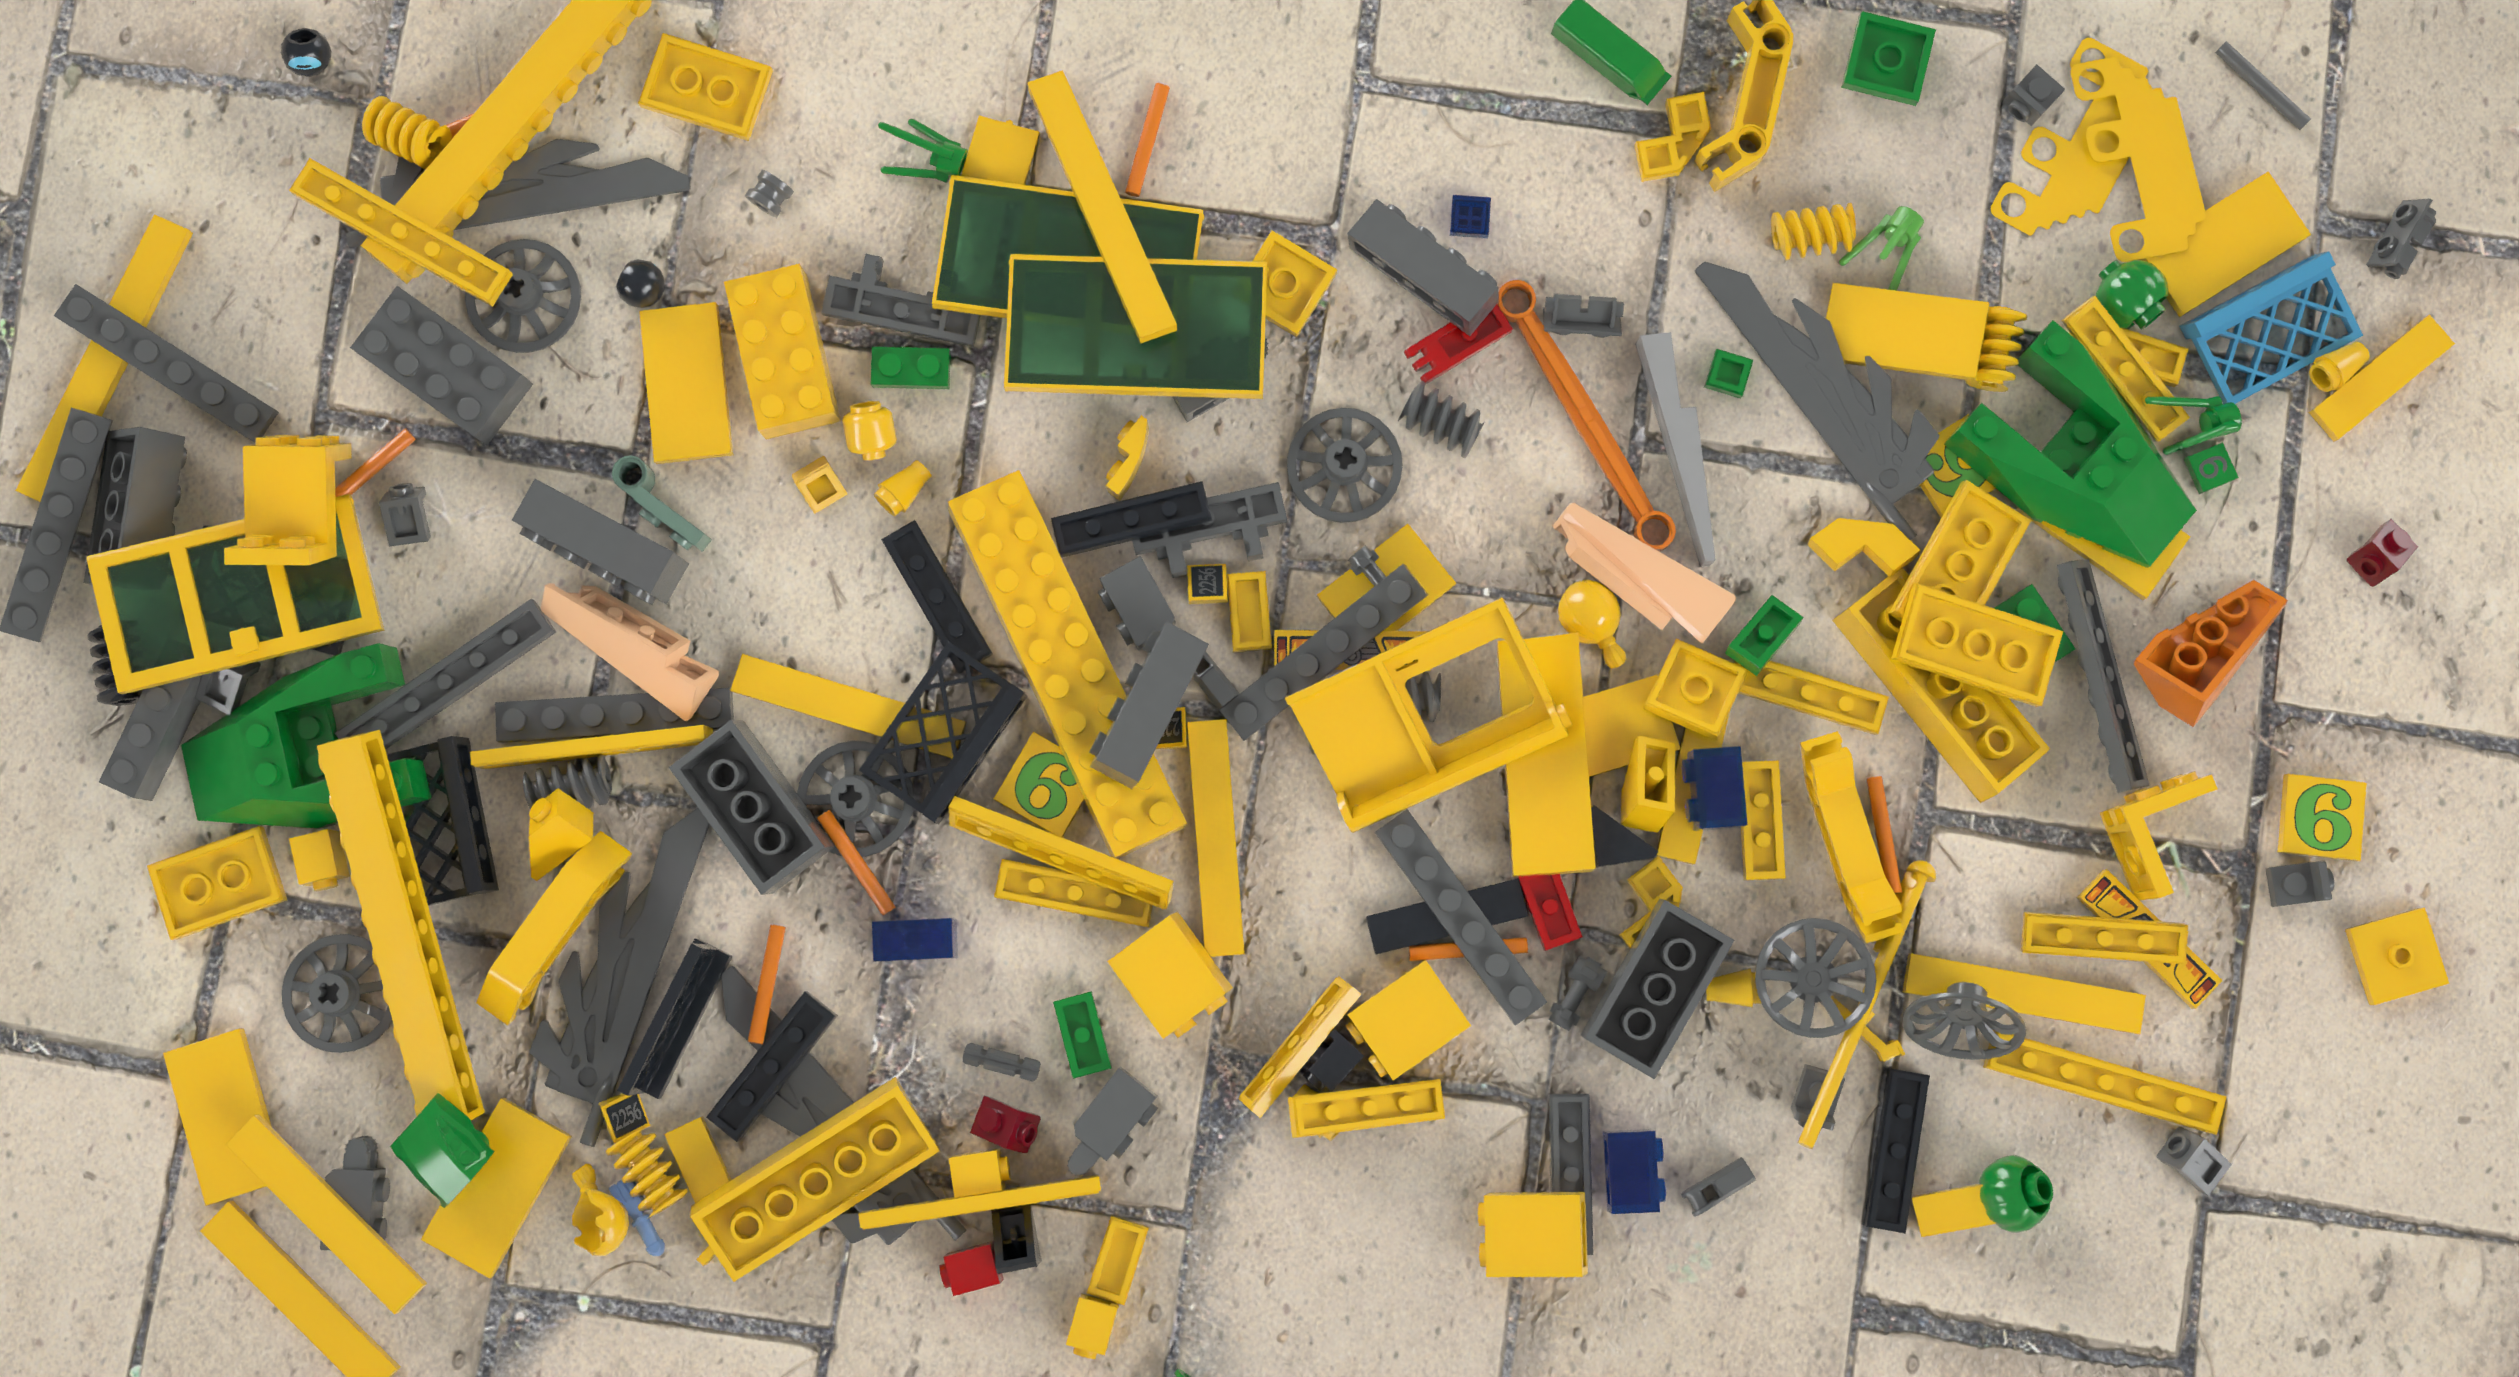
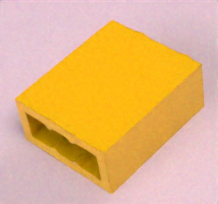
(1171, 976)
(1406, 1021)
(1534, 1234)

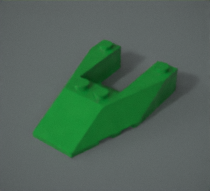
(2096, 472)
(265, 754)

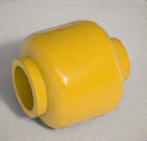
(869, 430)

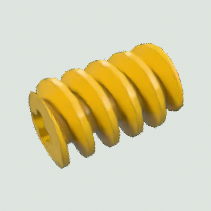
(404, 131)
(1814, 230)
(1996, 349)
(646, 1172)

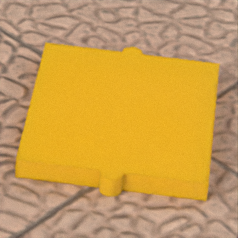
(1000, 151)

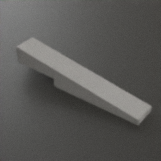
(1681, 439)

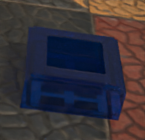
(1470, 216)

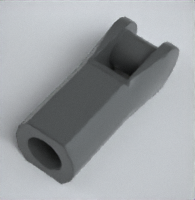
(1215, 684)
(1724, 1183)

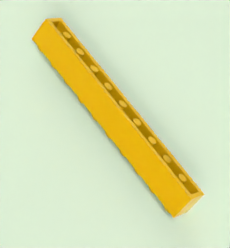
(510, 119)
(398, 922)

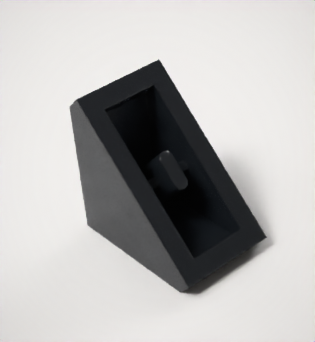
(1616, 843)
(1015, 1239)

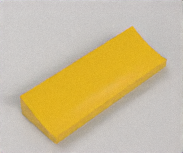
(1970, 727)
(1551, 785)
(813, 1179)

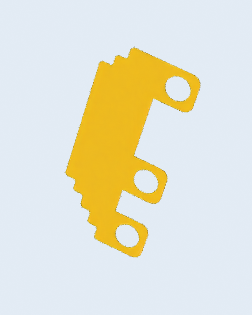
(2160, 155)
(2076, 178)

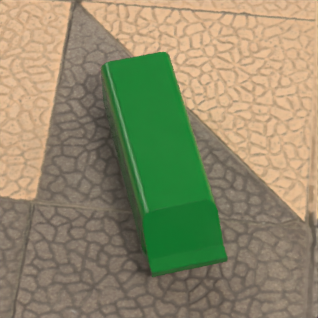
(1610, 51)

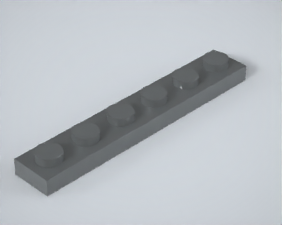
(166, 363)
(55, 525)
(1324, 651)
(454, 675)
(2103, 676)
(602, 716)
(1461, 917)

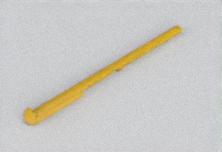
(1912, 887)

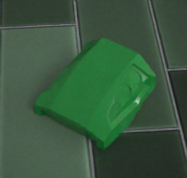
(442, 1149)

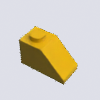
(1649, 785)
(557, 831)

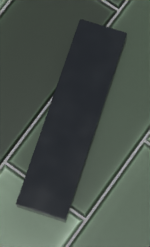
(1131, 519)
(935, 593)
(1419, 925)
(771, 1066)
(1896, 1150)

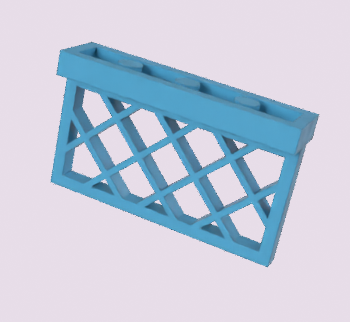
(2257, 299)

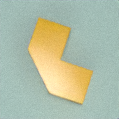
(1670, 154)
(1878, 540)
(1650, 884)

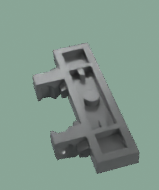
(872, 303)
(1236, 513)

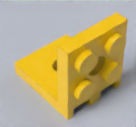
(2132, 837)

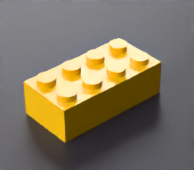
(782, 351)

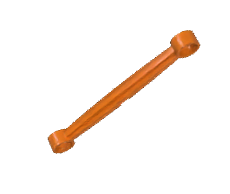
(1584, 415)

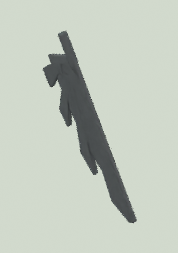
(545, 185)
(1840, 408)
(614, 996)
(814, 1097)

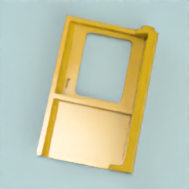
(1377, 741)

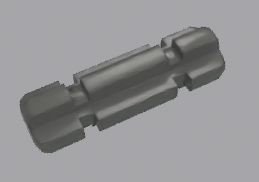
(1001, 1062)

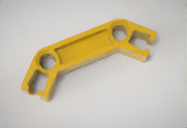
(1758, 91)
(1848, 838)
(550, 926)

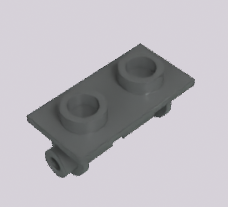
(2409, 223)
(1565, 316)

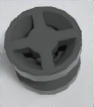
(769, 193)

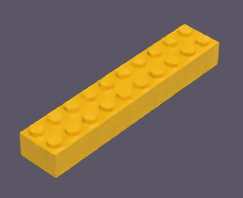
(1059, 655)

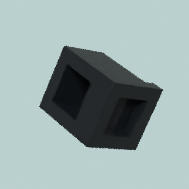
(1332, 1062)

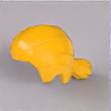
(1595, 615)
(597, 1215)

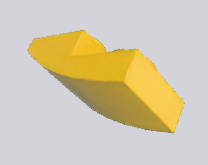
(1132, 446)

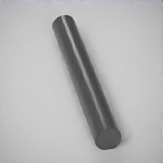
(2263, 85)

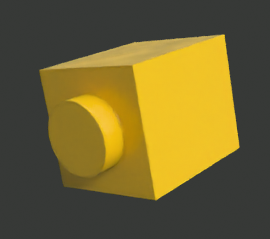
(319, 859)
(979, 1172)
(1092, 1326)

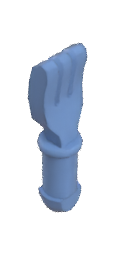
(645, 1228)

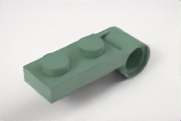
(653, 508)

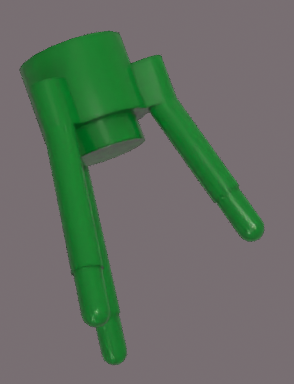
(946, 154)
(2216, 421)

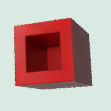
(970, 1269)

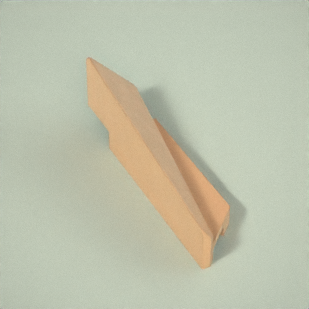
(1643, 575)
(633, 645)

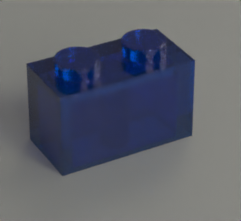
(1715, 788)
(914, 940)
(1633, 1171)

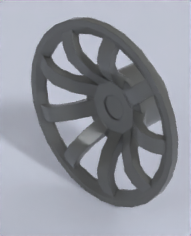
(525, 294)
(1344, 465)
(855, 796)
(1815, 978)
(335, 995)
(1964, 1010)

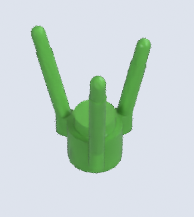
(1900, 230)

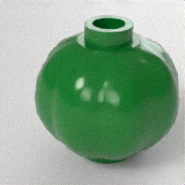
(2132, 292)
(2015, 1193)

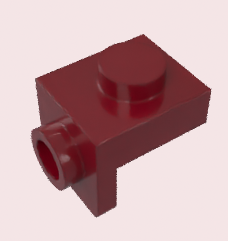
(2382, 553)
(1005, 1125)

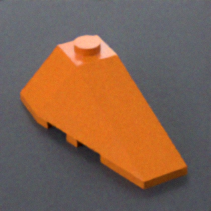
(2199, 657)

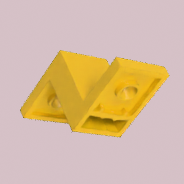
(289, 501)

